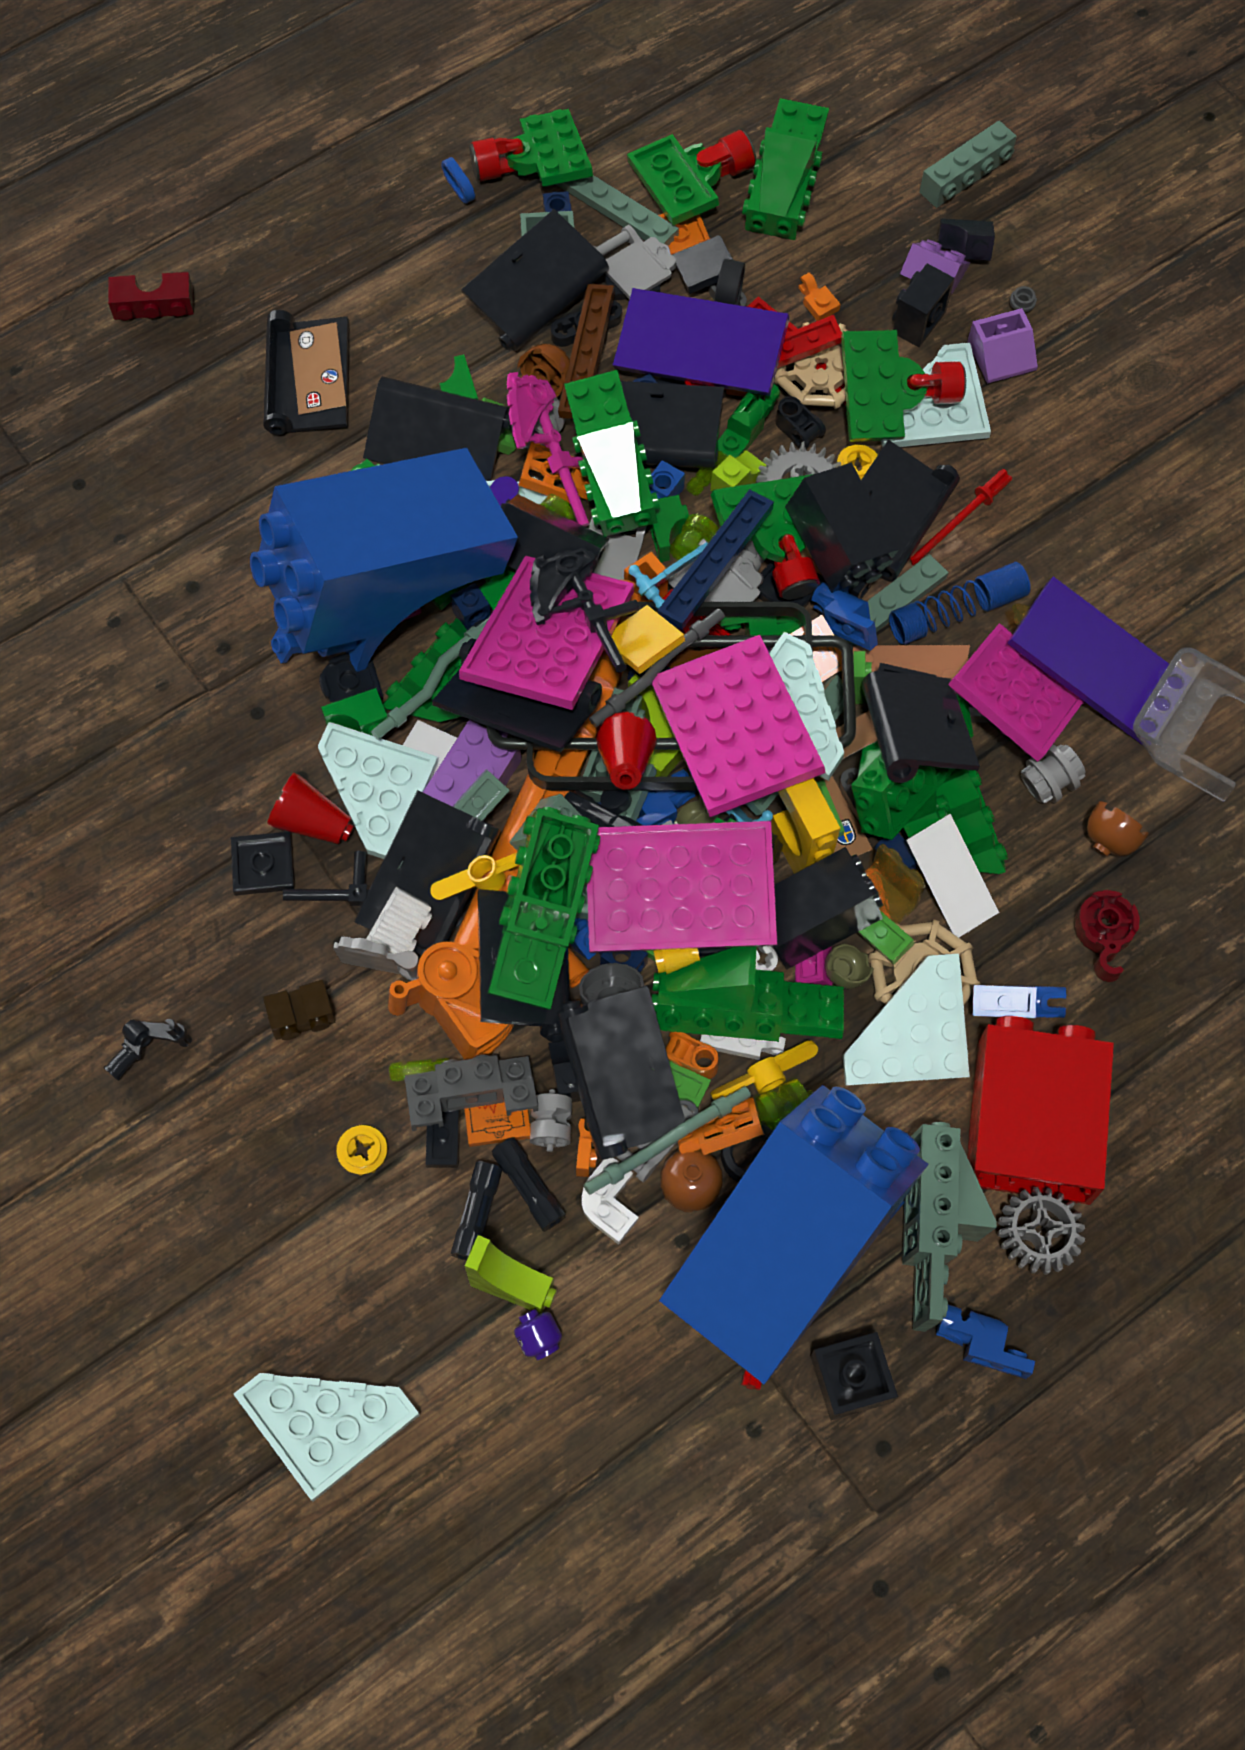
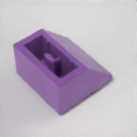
(930, 252)
(1003, 345)

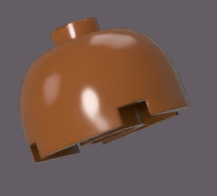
(546, 363)
(1114, 831)
(691, 1180)

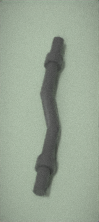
(617, 702)

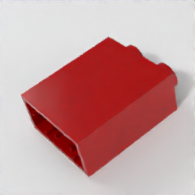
(1041, 1110)

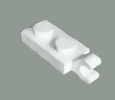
(744, 1047)

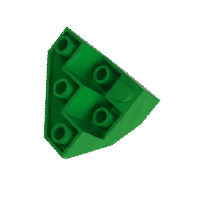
(422, 667)
(964, 801)

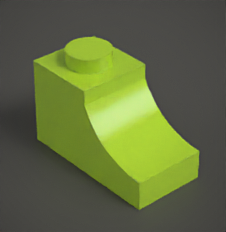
(736, 471)

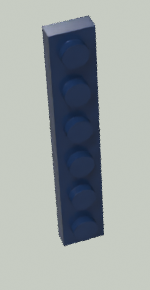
(715, 559)

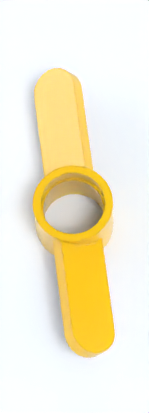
(472, 877)
(769, 1072)

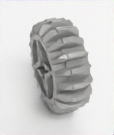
(1040, 1205)

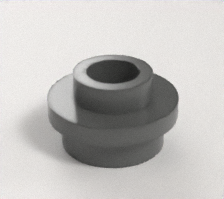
(1023, 298)

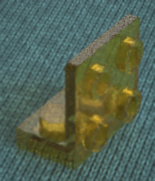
(895, 883)

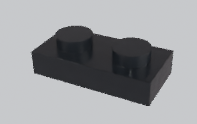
(443, 1142)

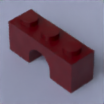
(171, 298)

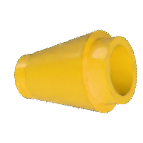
(675, 959)

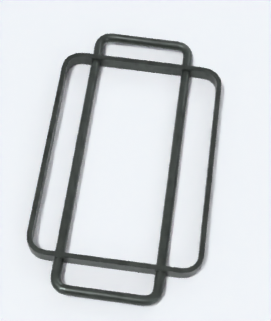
(687, 783)

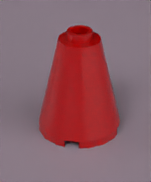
(626, 747)
(309, 813)

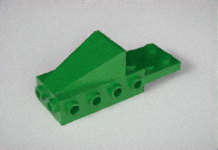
(786, 170)
(611, 455)
(887, 805)
(543, 905)
(735, 1000)

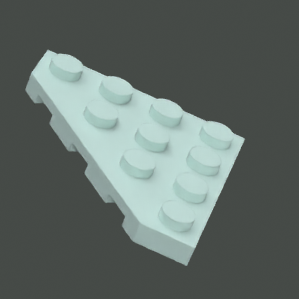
(949, 422)
(803, 682)
(374, 781)
(916, 1032)
(324, 1425)

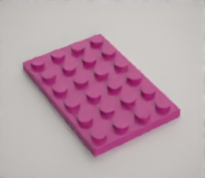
(546, 659)
(736, 725)
(682, 887)

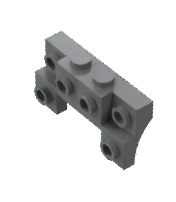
(469, 1085)

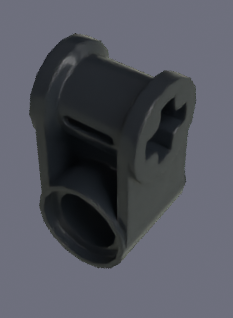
(801, 424)

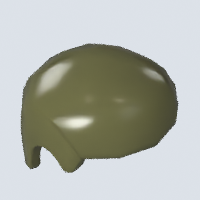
(694, 814)
(847, 966)

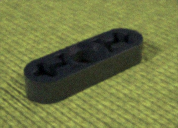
(565, 325)

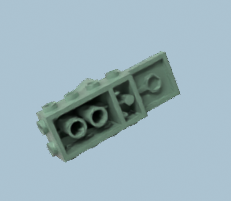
(938, 1215)

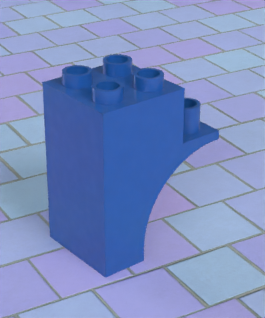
(374, 546)
(794, 1229)

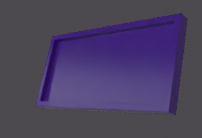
(701, 341)
(1089, 654)

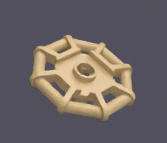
(813, 379)
(916, 954)

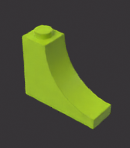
(663, 760)
(507, 1278)

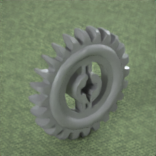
(795, 461)

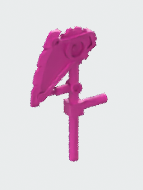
(528, 402)

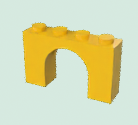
(807, 825)

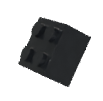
(922, 304)
(854, 1376)

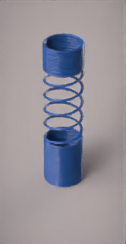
(991, 589)

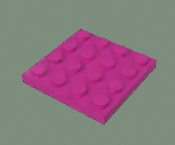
(1015, 694)

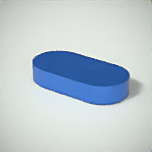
(458, 180)

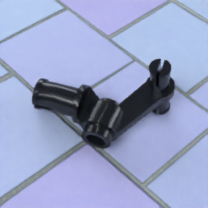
(139, 1035)

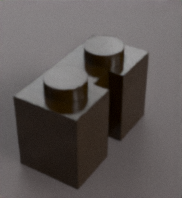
(299, 1010)

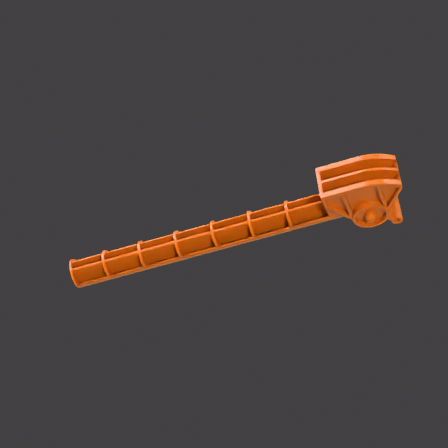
(450, 970)

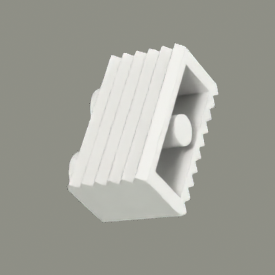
(400, 922)

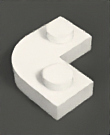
(603, 1208)

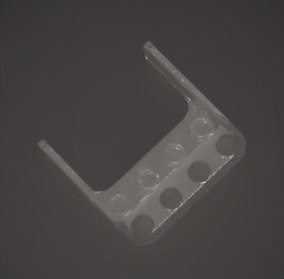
(1179, 709)

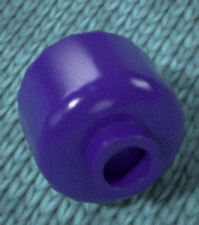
(538, 1334)

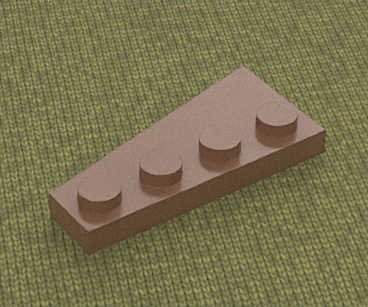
(933, 659)

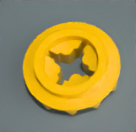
(864, 453)
(367, 1137)

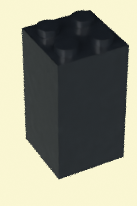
(842, 528)
(547, 532)
(823, 906)

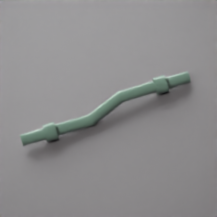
(398, 715)
(615, 1172)

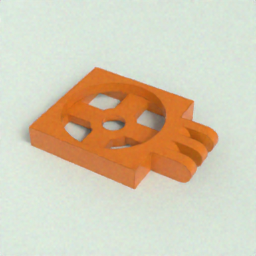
(547, 486)
(740, 1114)

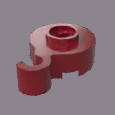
(1107, 939)

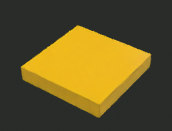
(646, 639)

